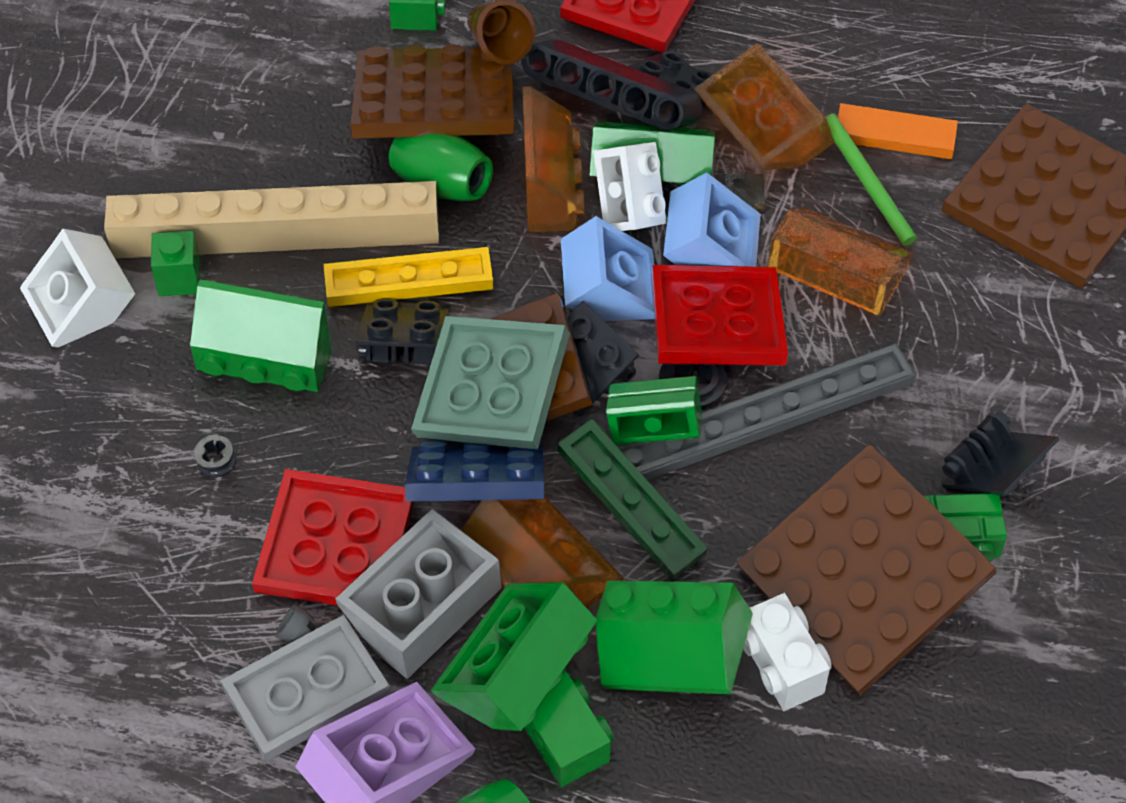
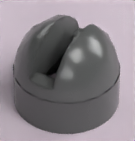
(295, 624)

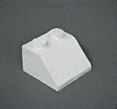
(76, 287)

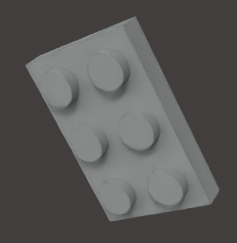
(304, 687)

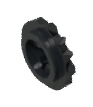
(711, 379)

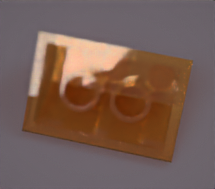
(766, 111)
(550, 164)
(838, 259)
(540, 547)

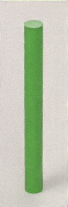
(870, 182)

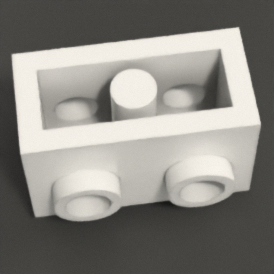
(630, 186)
(786, 653)

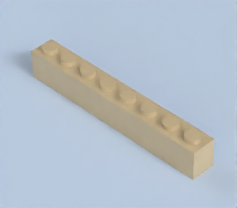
(277, 218)

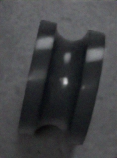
(212, 468)

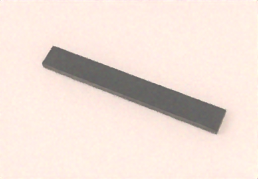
(777, 410)

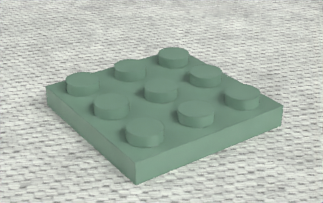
(491, 382)

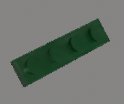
(632, 499)

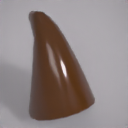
(502, 30)

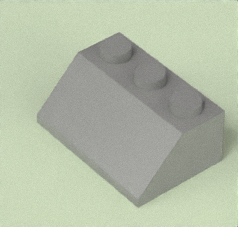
(420, 592)

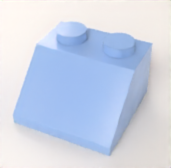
(710, 226)
(607, 272)

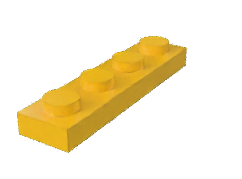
(408, 276)

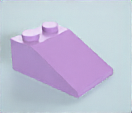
(384, 751)

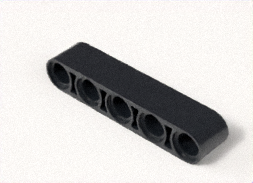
(626, 81)

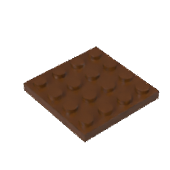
(430, 93)
(1046, 195)
(868, 567)

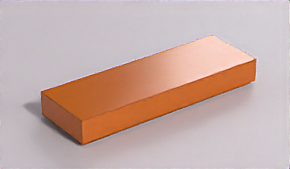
(899, 131)

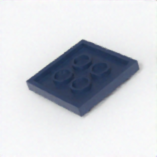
(473, 472)

